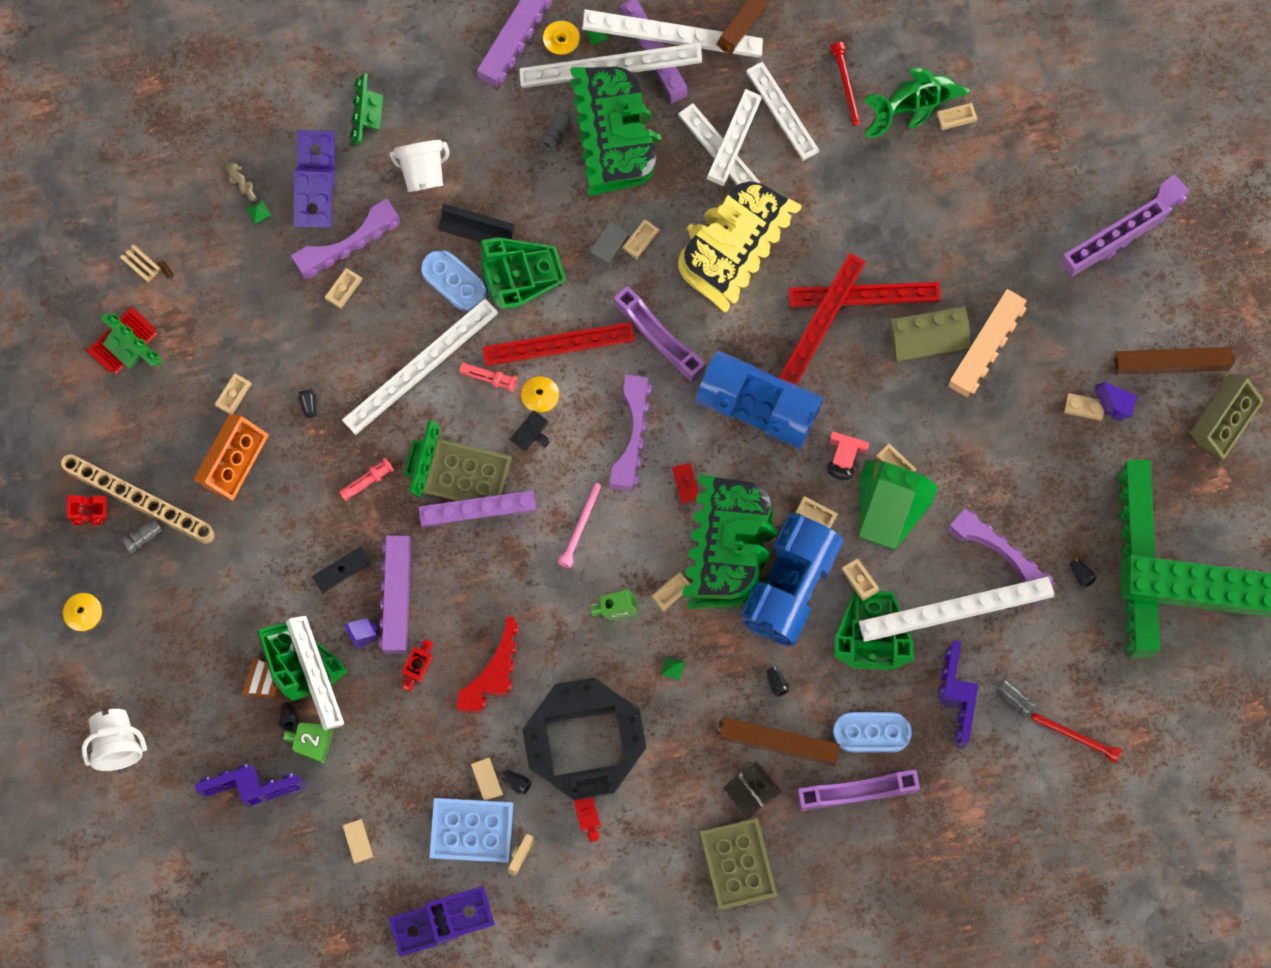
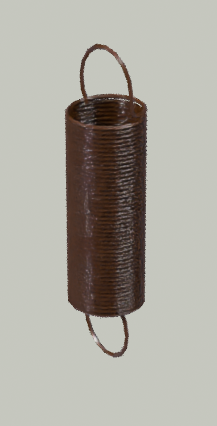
(166, 270)

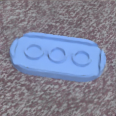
(453, 280)
(872, 732)

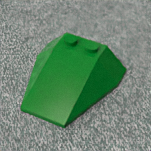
(519, 270)
(891, 502)
(880, 653)
(285, 664)

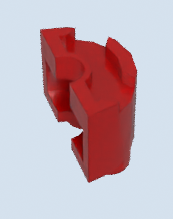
(86, 509)

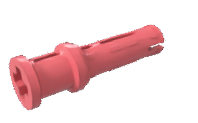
(497, 379)
(375, 474)

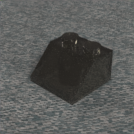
(752, 790)

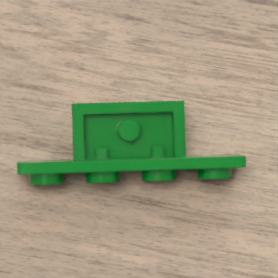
(366, 110)
(126, 345)
(420, 457)

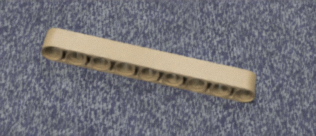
(131, 492)

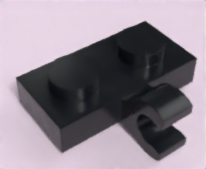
(530, 432)

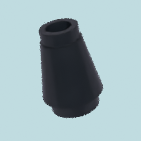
(308, 402)
(1083, 574)
(777, 682)
(288, 720)
(517, 782)

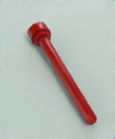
(838, 49)
(1111, 753)

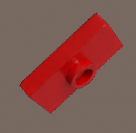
(685, 483)

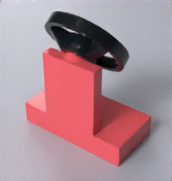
(845, 454)

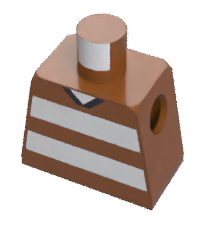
(259, 681)

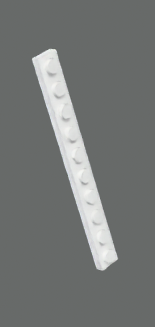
(664, 32)
(632, 61)
(420, 366)
(956, 609)

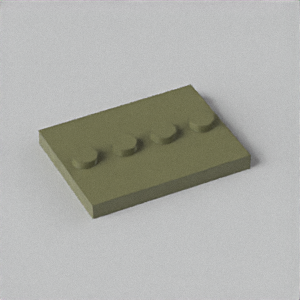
(465, 472)
(738, 864)

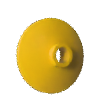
(561, 30)
(543, 402)
(90, 615)

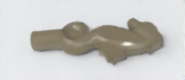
(236, 177)

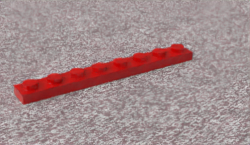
(869, 294)
(822, 319)
(558, 344)

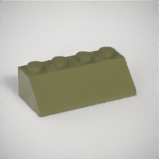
(930, 334)
(1227, 416)

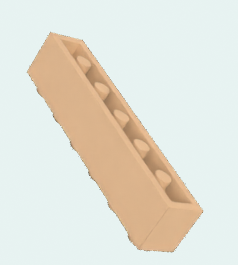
(987, 342)

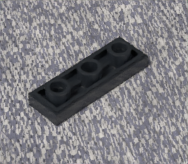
(351, 562)

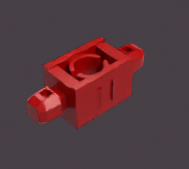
(411, 677)
(588, 818)

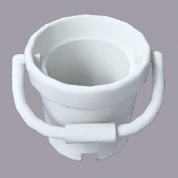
(421, 164)
(112, 742)

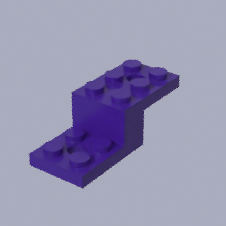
(314, 178)
(957, 694)
(249, 785)
(441, 921)

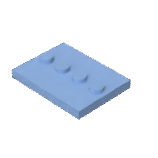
(471, 830)

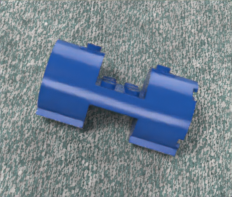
(759, 399)
(804, 556)

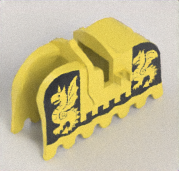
(720, 257)

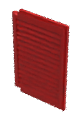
(140, 328)

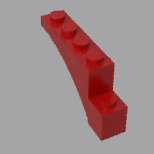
(495, 677)

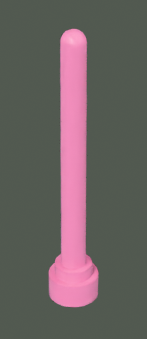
(566, 558)

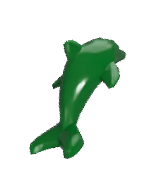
(914, 96)

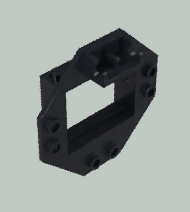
(575, 701)

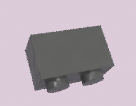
(608, 245)

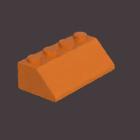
(231, 456)

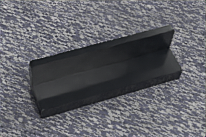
(473, 225)

